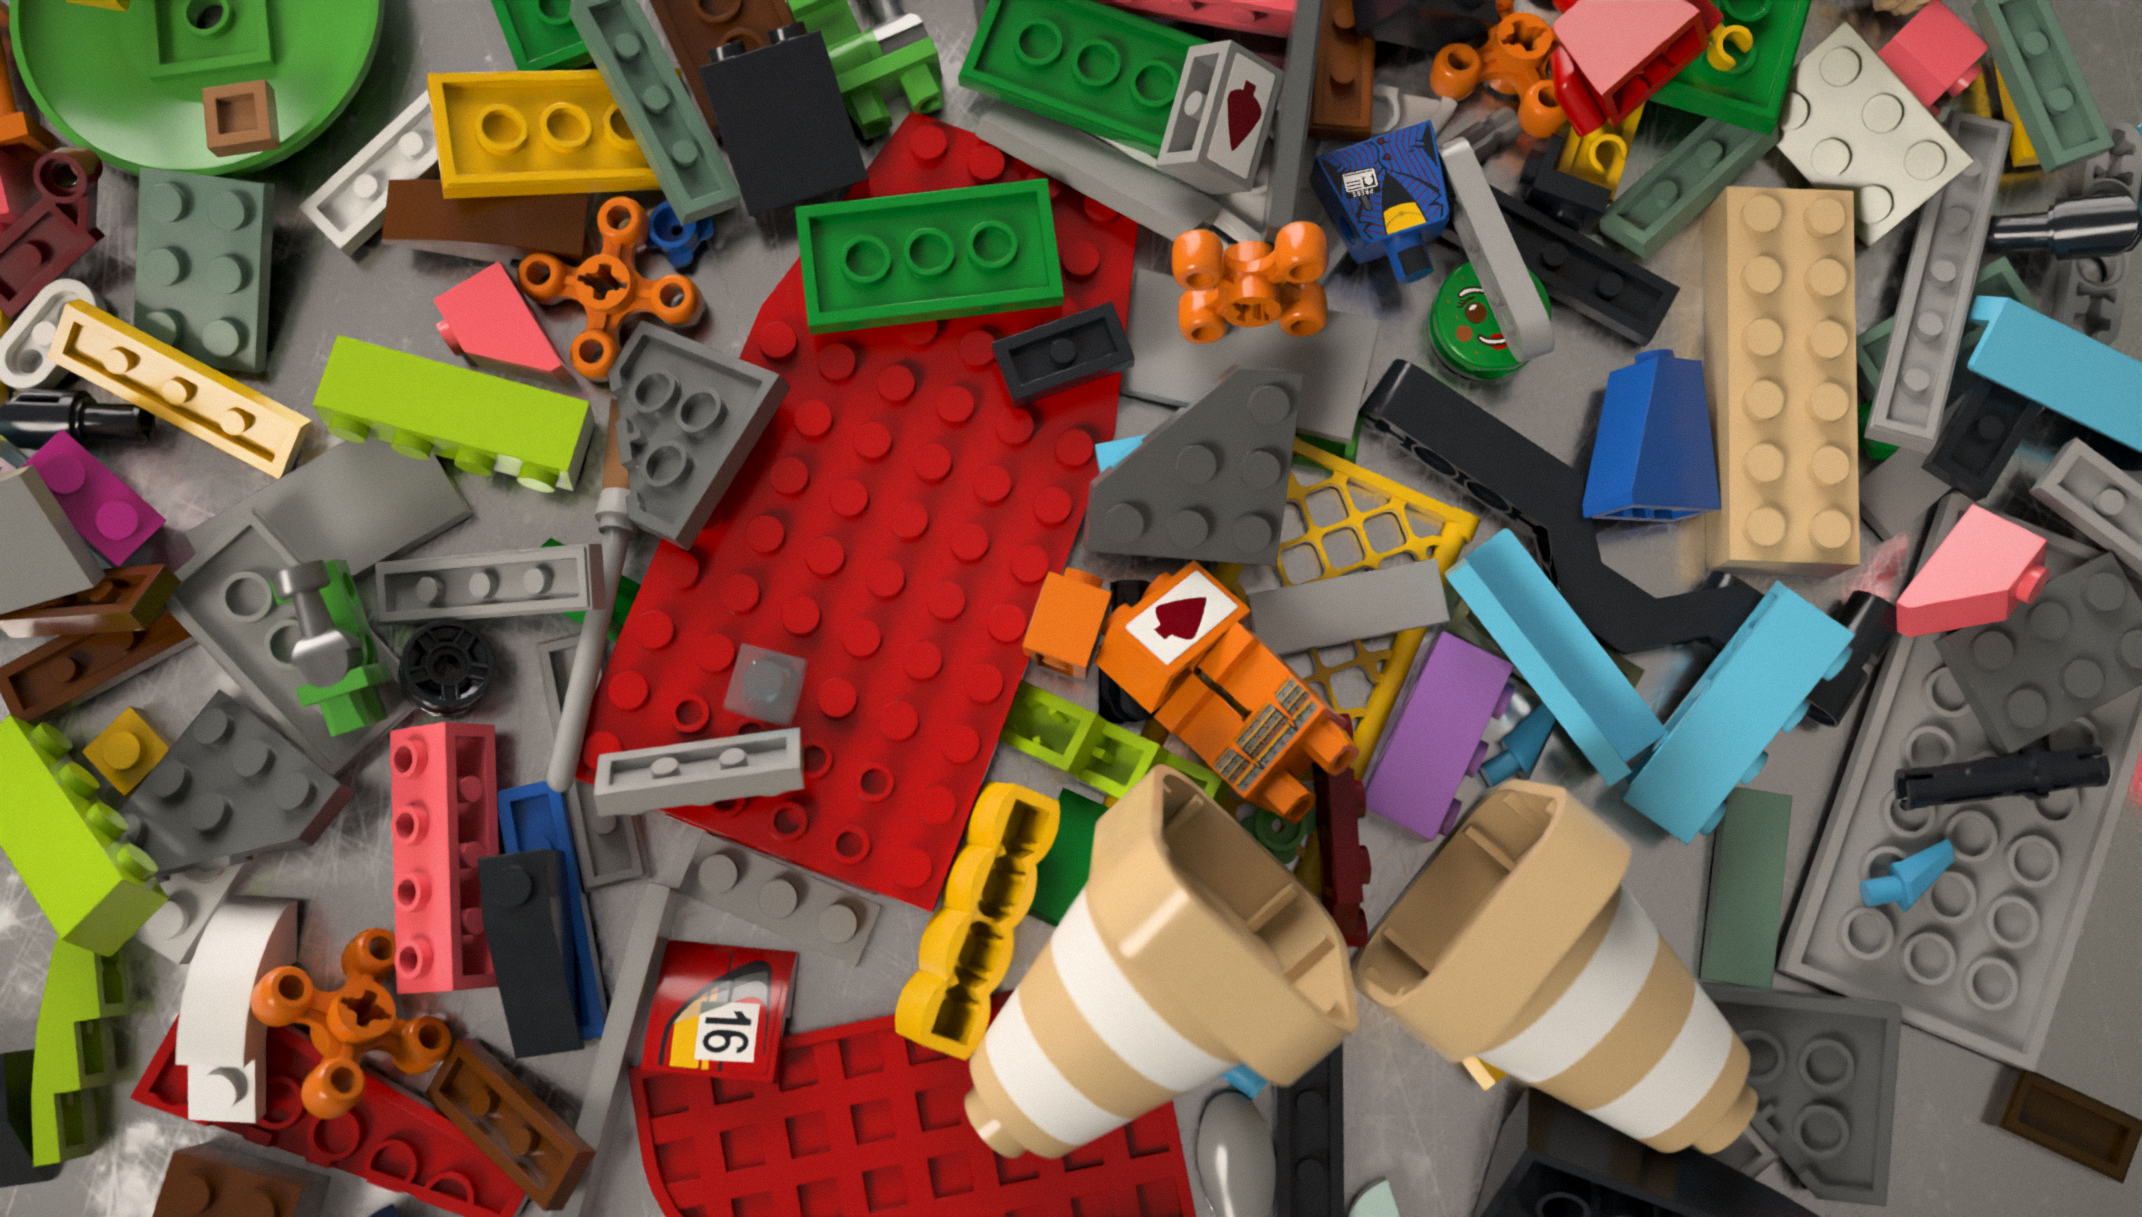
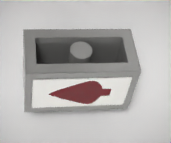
(1220, 118)

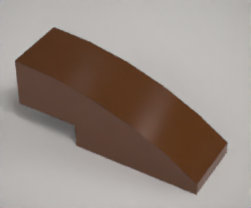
(484, 226)

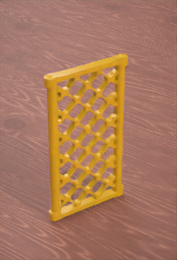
(1458, 528)

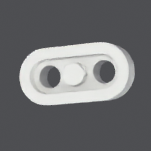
(34, 334)

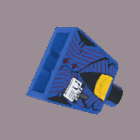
(1386, 198)

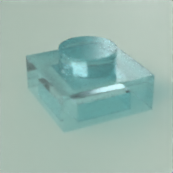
(766, 685)

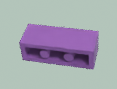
(1437, 738)

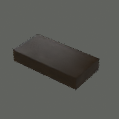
(2067, 1123)

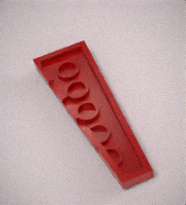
(385, 1137)

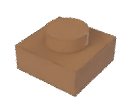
(241, 118)

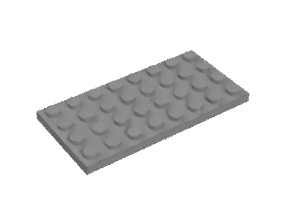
(2001, 924)

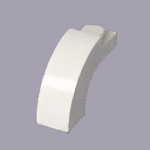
(216, 1023)

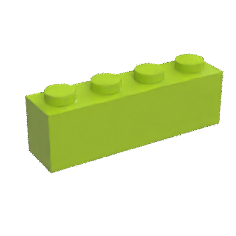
(454, 414)
(70, 842)

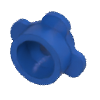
(681, 247)

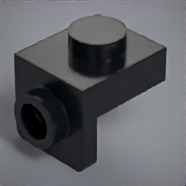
(1558, 194)

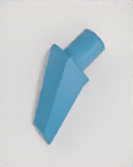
(1521, 748)
(1908, 878)

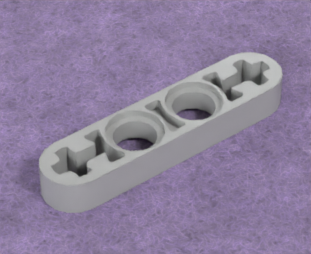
(1494, 253)
(2072, 287)

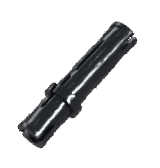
(2026, 774)

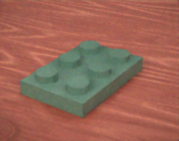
(205, 266)

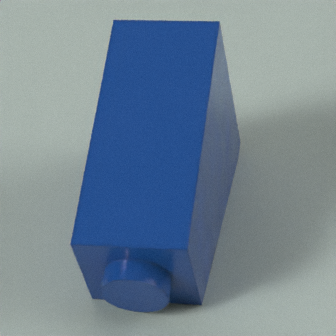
(1653, 444)

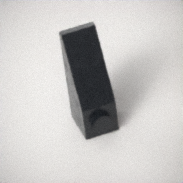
(533, 949)

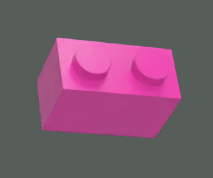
(96, 501)

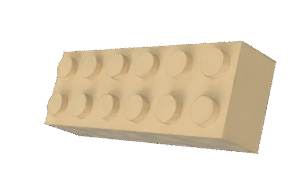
(1782, 381)

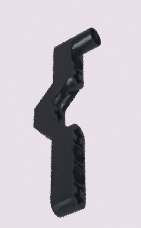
(1547, 502)

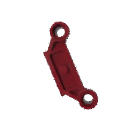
(54, 229)
(1343, 861)

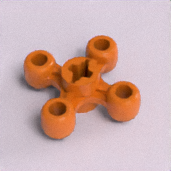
(1511, 64)
(602, 272)
(1251, 282)
(350, 1023)

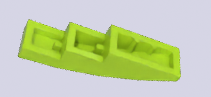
(1092, 748)
(73, 1047)

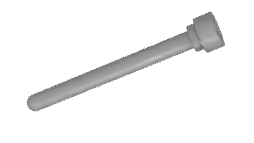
(617, 533)

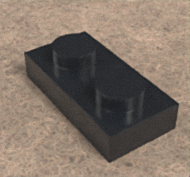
(1062, 354)
(1981, 438)

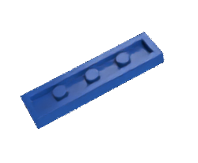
(540, 819)

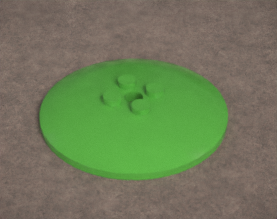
(138, 76)

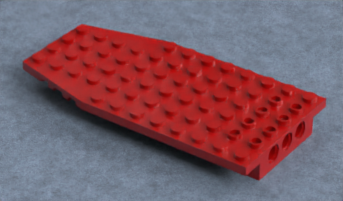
(889, 543)

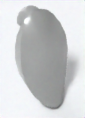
(1236, 1157)

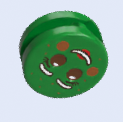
(1466, 331)

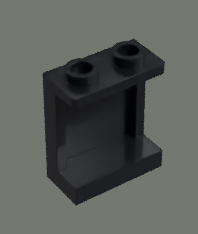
(782, 118)

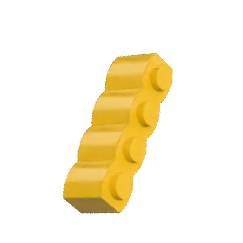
(972, 934)

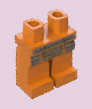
(1273, 744)

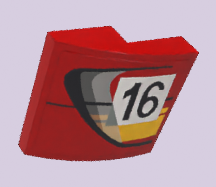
(720, 1011)

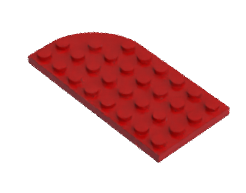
(881, 1132)

